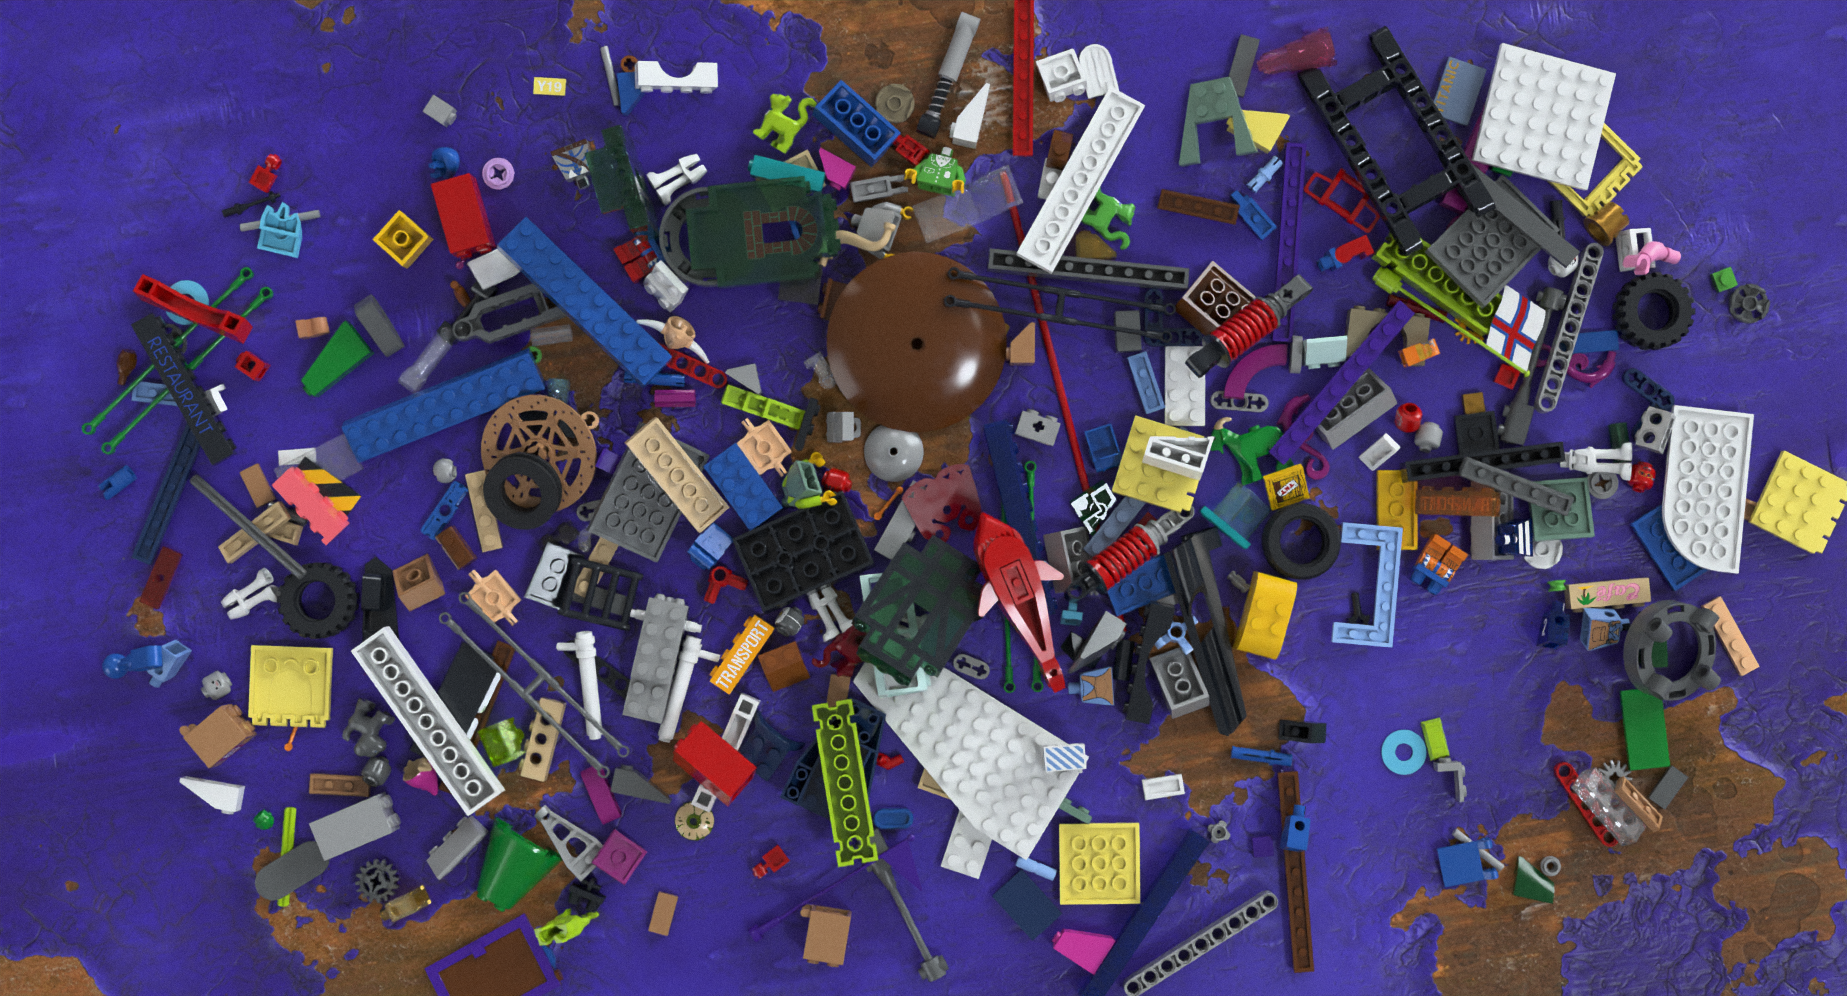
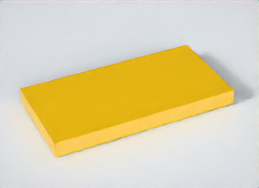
(1397, 506)

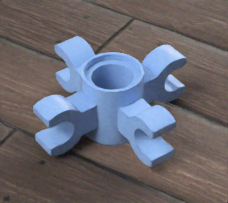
(1183, 643)

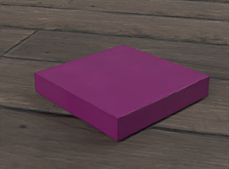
(619, 857)

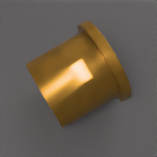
(1606, 223)

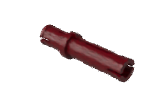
(1415, 307)

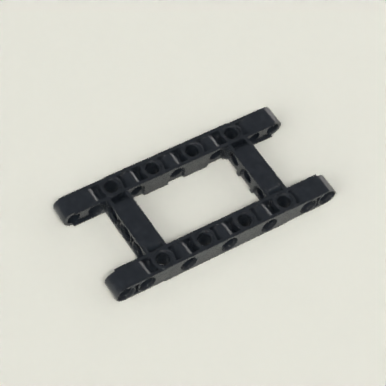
(1430, 123)

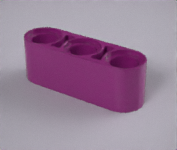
(600, 794)

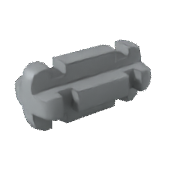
(1238, 581)

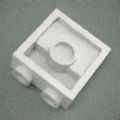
(1062, 75)
(665, 286)

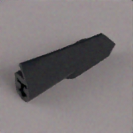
(378, 599)

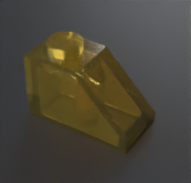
(1092, 246)

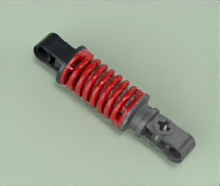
(1247, 327)

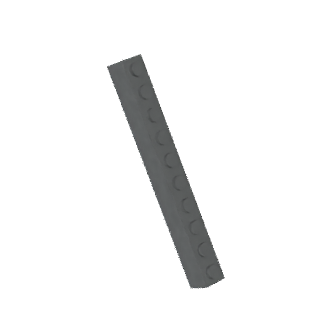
(1093, 271)

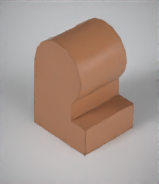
(312, 327)

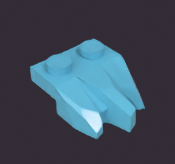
(280, 232)

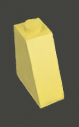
(1263, 126)

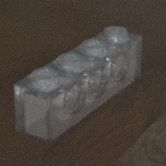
(1608, 806)

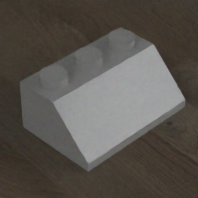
(1066, 554)
(456, 846)

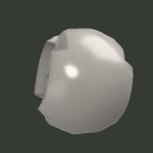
(444, 470)

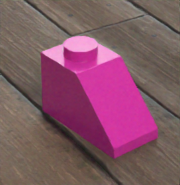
(837, 170)

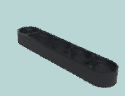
(614, 673)

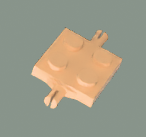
(764, 447)
(494, 596)

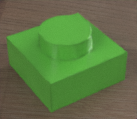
(1723, 279)

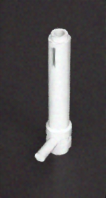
(586, 653)
(687, 658)

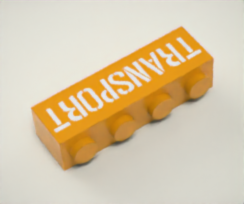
(742, 653)

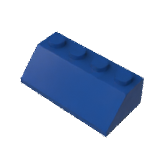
(856, 123)

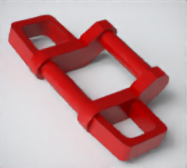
(1324, 200)

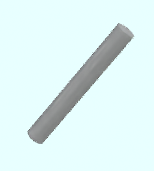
(610, 75)
(1483, 854)

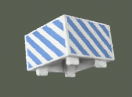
(1064, 757)

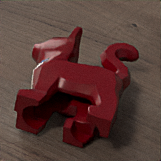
(847, 646)

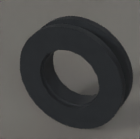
(508, 511)

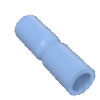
(1038, 868)

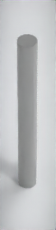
(302, 216)

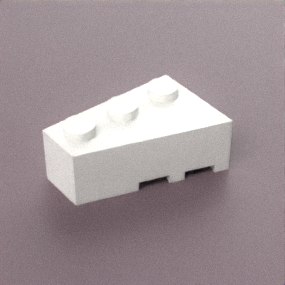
(1178, 455)

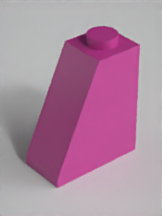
(1083, 947)

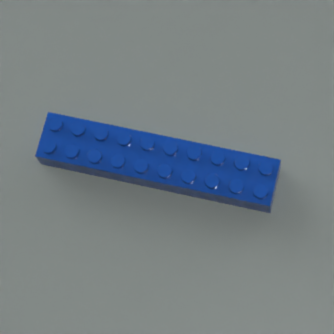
(584, 302)
(443, 405)

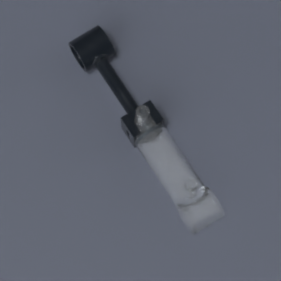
(416, 375)

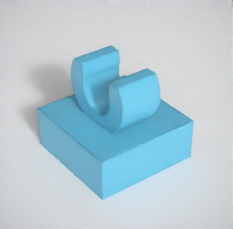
(1071, 617)

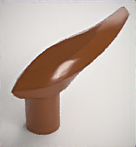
(460, 293)

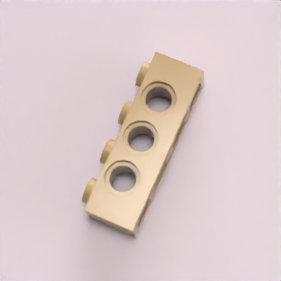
(540, 770)

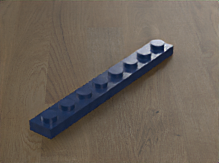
(167, 497)

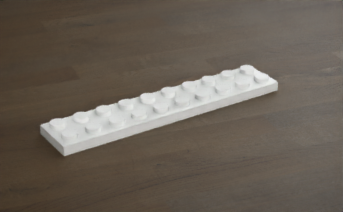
(1080, 180)

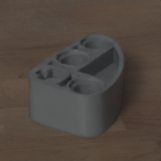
(378, 325)

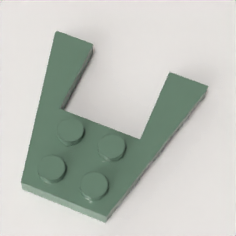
(1209, 103)

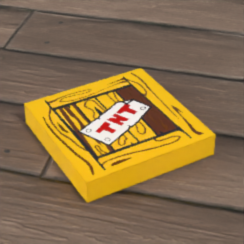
(1286, 487)

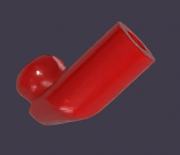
(887, 762)

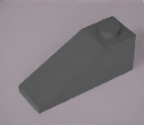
(633, 783)

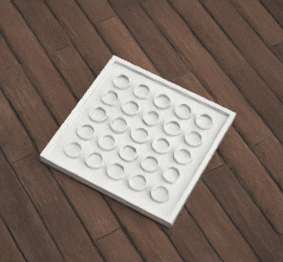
(1543, 117)

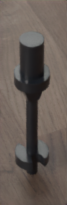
(239, 208)

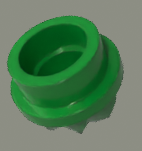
(264, 820)

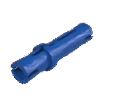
(662, 379)
(1263, 756)

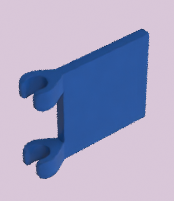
(1463, 864)

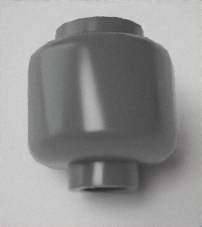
(376, 771)

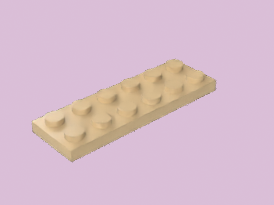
(677, 474)

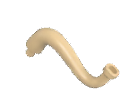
(862, 243)

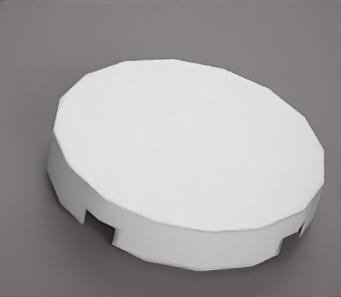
(1545, 554)

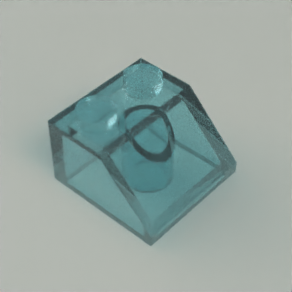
(1242, 510)

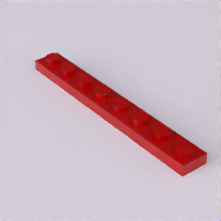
(1023, 78)

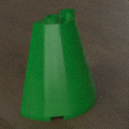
(512, 866)

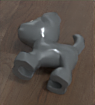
(370, 741)

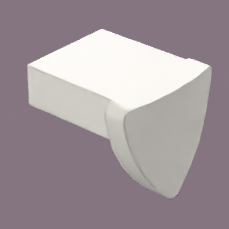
(214, 397)

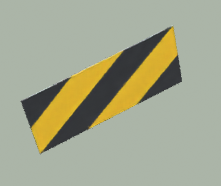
(340, 494)

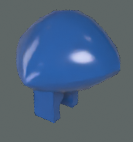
(445, 161)

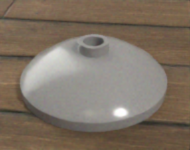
(888, 466)

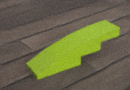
(762, 407)

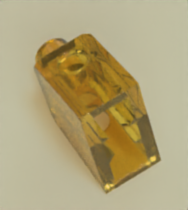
(405, 904)

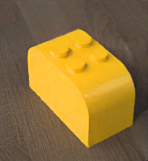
(1265, 615)

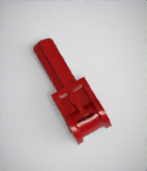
(910, 149)

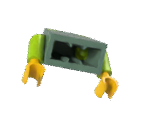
(802, 485)

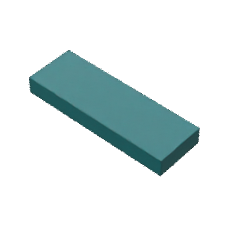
(1224, 527)

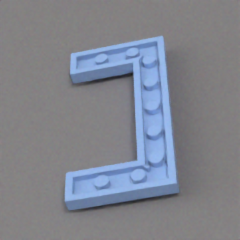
(1386, 585)

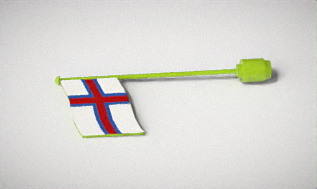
(1511, 331)

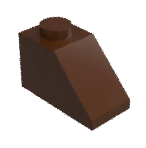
(1059, 150)

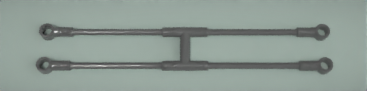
(542, 675)

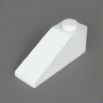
(218, 794)

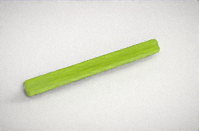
(287, 842)

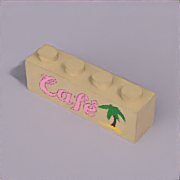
(1607, 593)

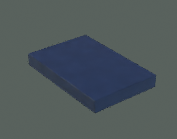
(1027, 904)

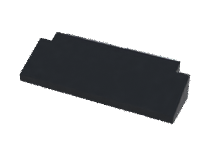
(466, 688)

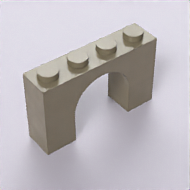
(1361, 321)

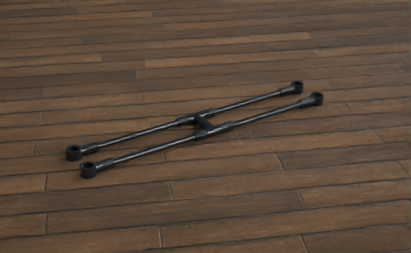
(1058, 317)

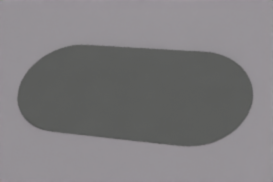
(290, 871)

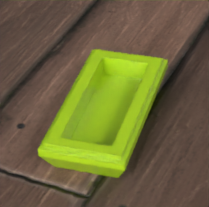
(1435, 739)

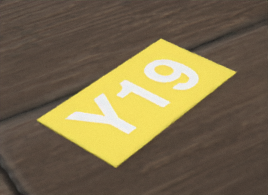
(549, 86)

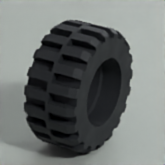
(1676, 299)
(344, 608)

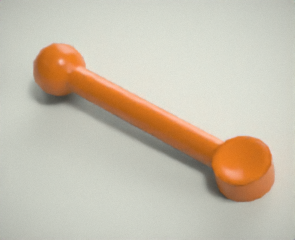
(899, 490)
(288, 746)

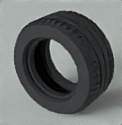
(1329, 547)

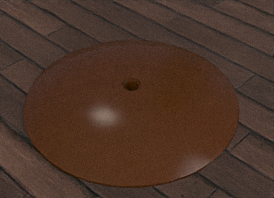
(874, 333)

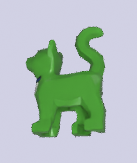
(1104, 214)

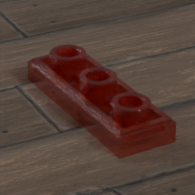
(155, 588)

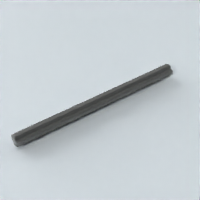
(248, 526)

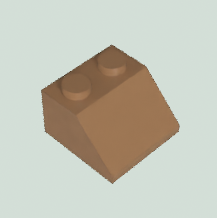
(1022, 349)
(418, 582)

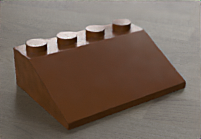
(1213, 299)

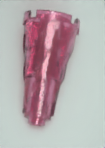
(1308, 52)

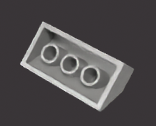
(1356, 409)
(1484, 528)

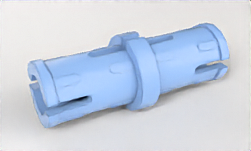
(1264, 174)

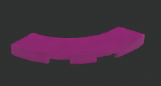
(1250, 365)

